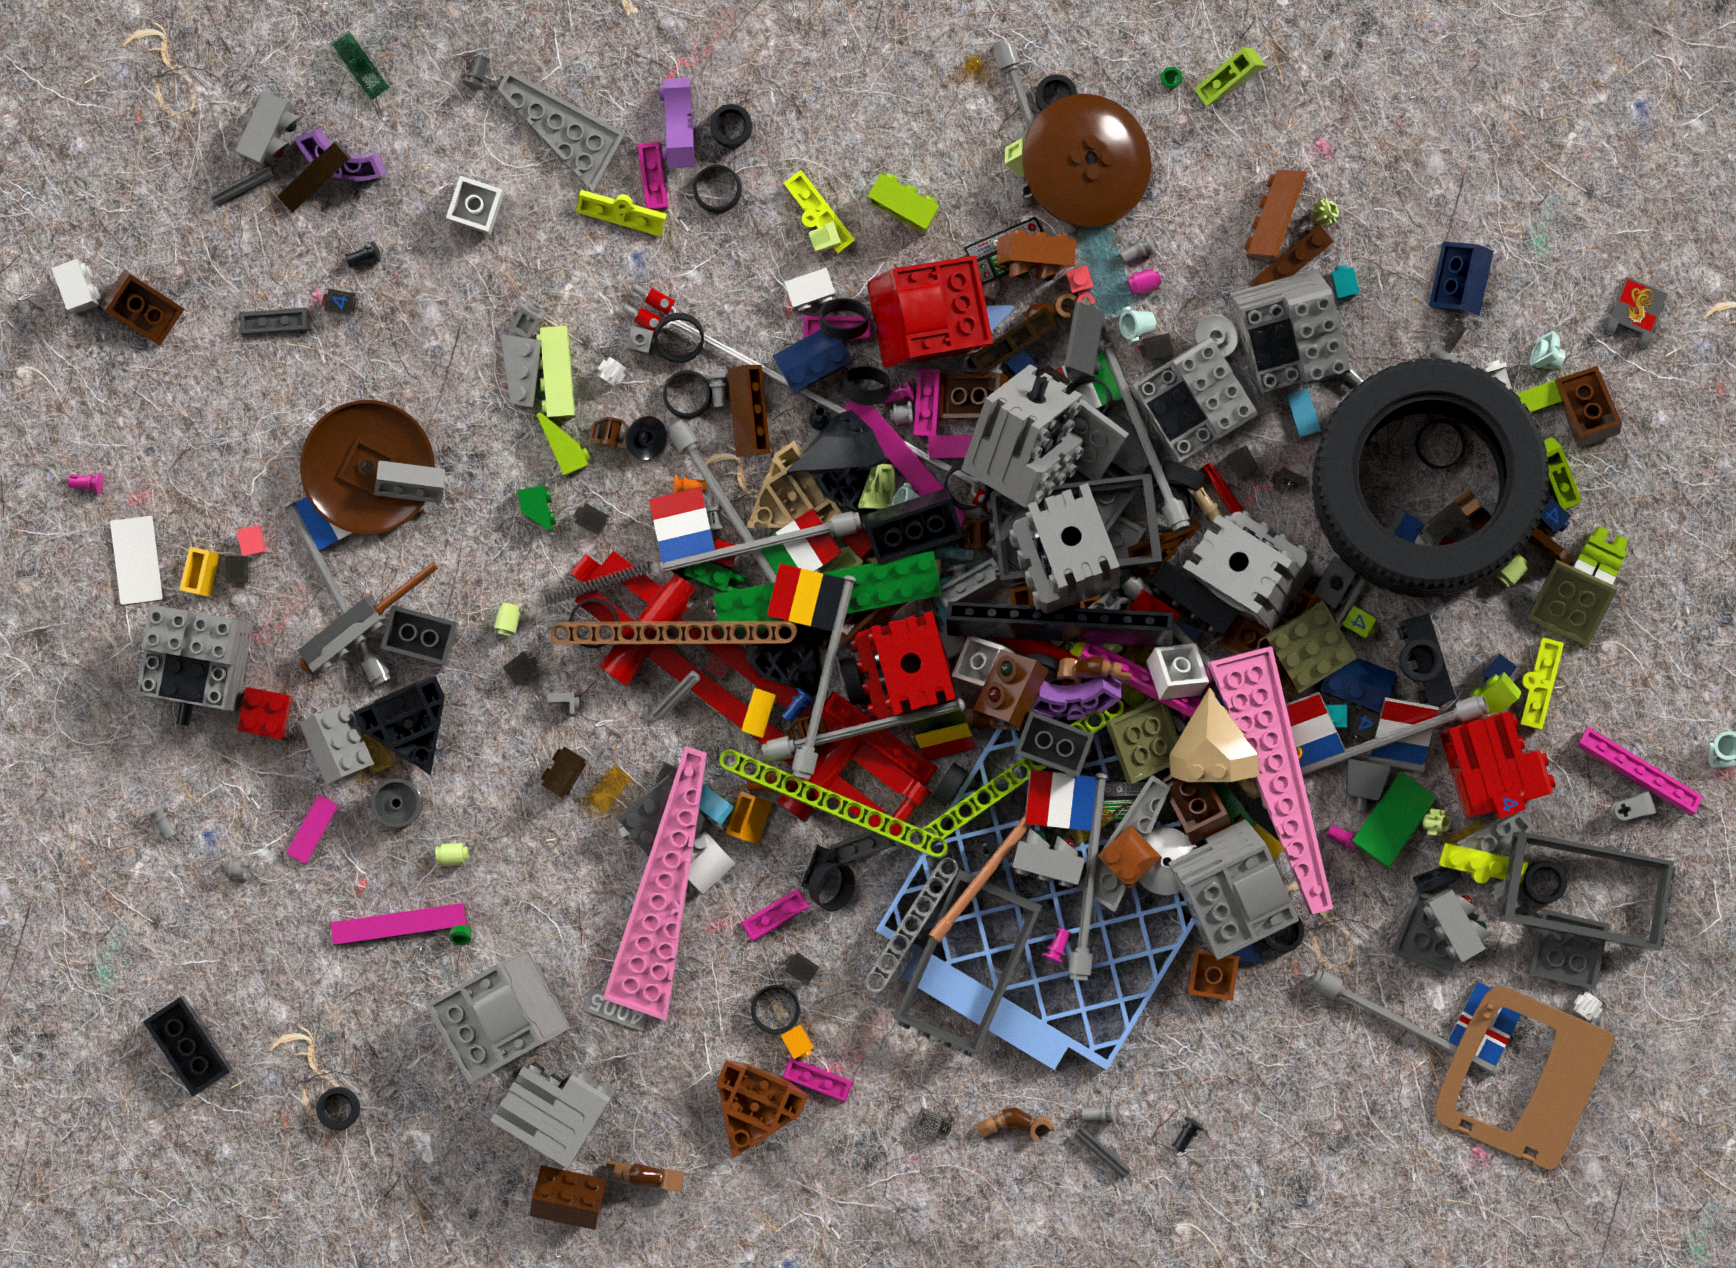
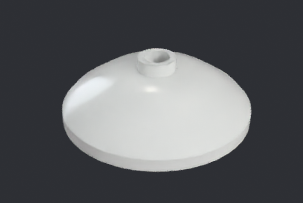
(1170, 844)

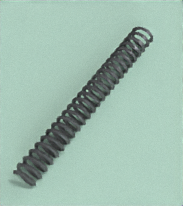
(592, 586)

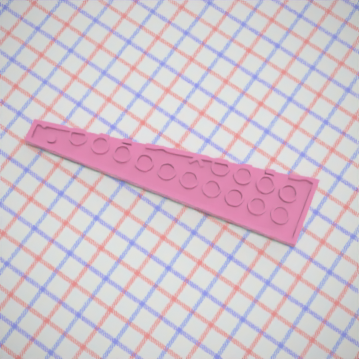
(1256, 703)
(650, 943)

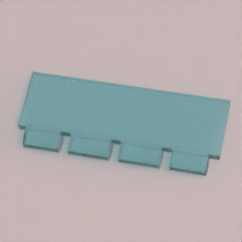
(1100, 262)

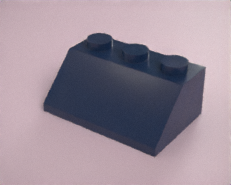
(1461, 278)
(811, 360)
(1360, 684)

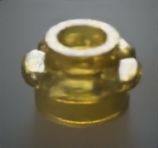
(973, 64)

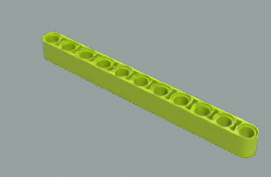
(1013, 782)
(825, 796)

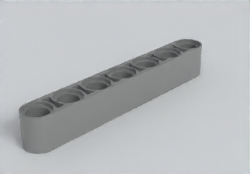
(909, 936)

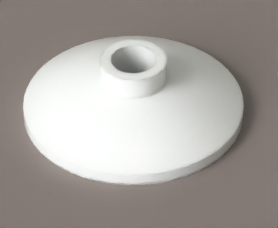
(1210, 325)

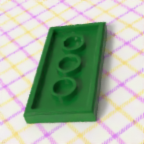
(1393, 820)

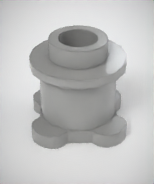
(902, 414)
(237, 869)

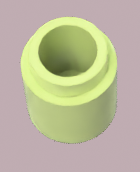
(1513, 571)
(507, 619)
(452, 854)

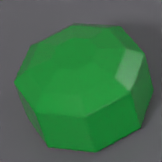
(1171, 77)
(460, 935)

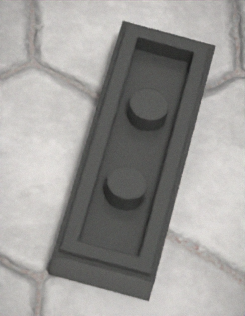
(274, 321)
(860, 846)

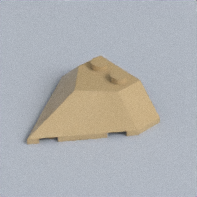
(789, 496)
(1213, 747)

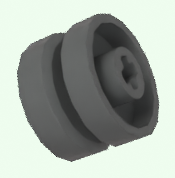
(386, 811)

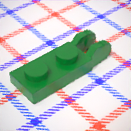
(713, 576)
(1231, 803)

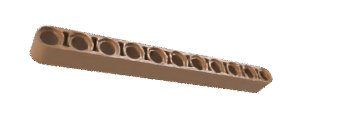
(683, 627)

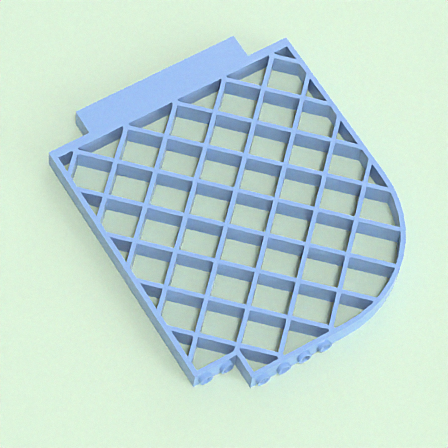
(1011, 1021)

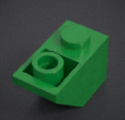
(535, 505)

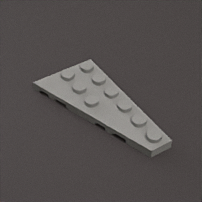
(573, 134)

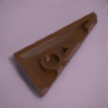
(1168, 546)
(1551, 548)

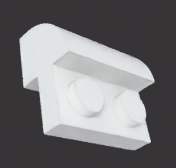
(708, 863)

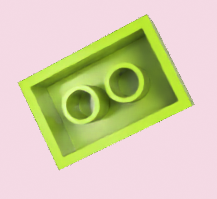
(903, 202)

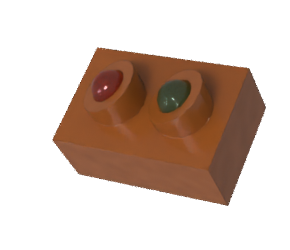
(1036, 251)

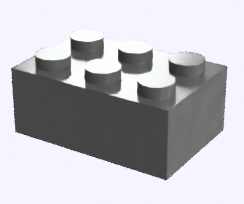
(419, 635)
(1054, 744)

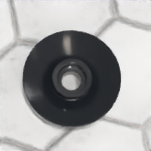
(653, 441)

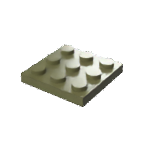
(1572, 602)
(1311, 646)
(1143, 739)

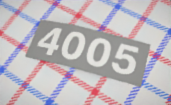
(598, 1006)

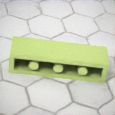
(557, 372)

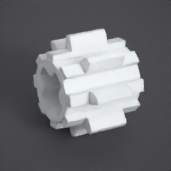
(611, 371)
(1587, 1006)

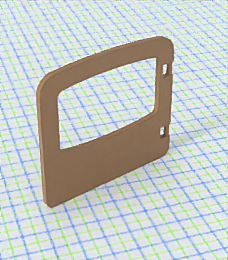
(1560, 1093)

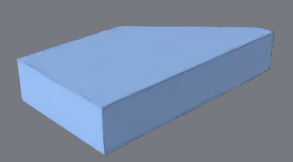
(997, 314)

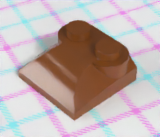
(1129, 856)
(1212, 976)

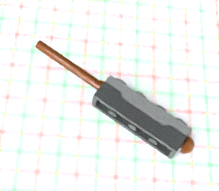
(352, 627)

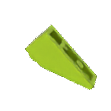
(1230, 76)
(566, 450)
(1560, 476)

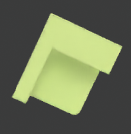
(1013, 157)
(825, 238)

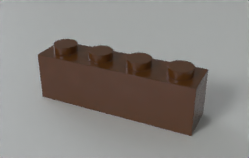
(1296, 257)
(748, 410)

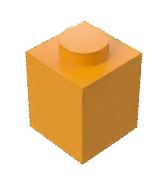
(798, 1042)

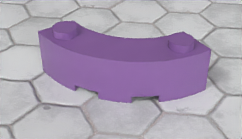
(679, 129)
(356, 168)
(1078, 699)

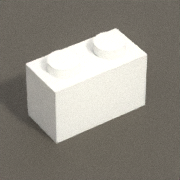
(810, 289)

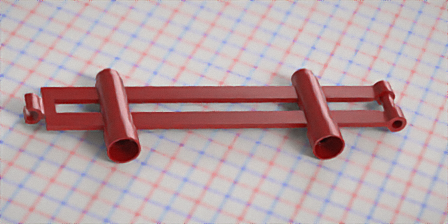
(668, 604)

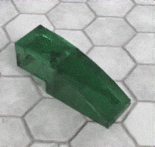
(360, 65)

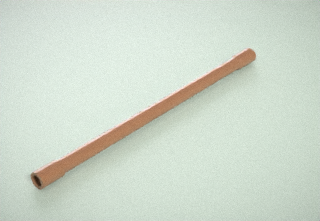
(946, 922)

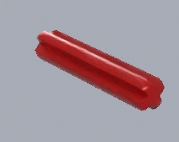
(1221, 488)

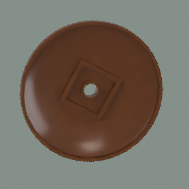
(1057, 164)
(334, 459)

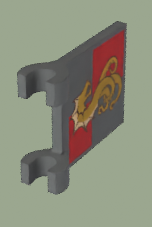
(1637, 310)

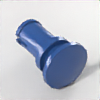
(797, 705)

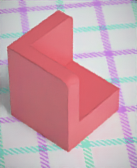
(251, 540)

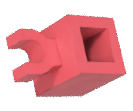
(1080, 283)

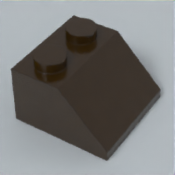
(564, 772)

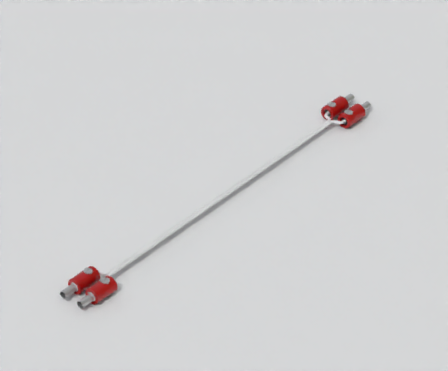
(665, 304)

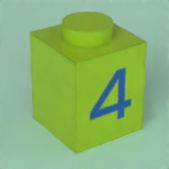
(1359, 623)

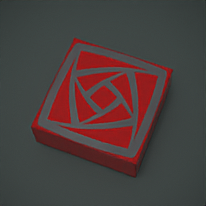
(717, 666)

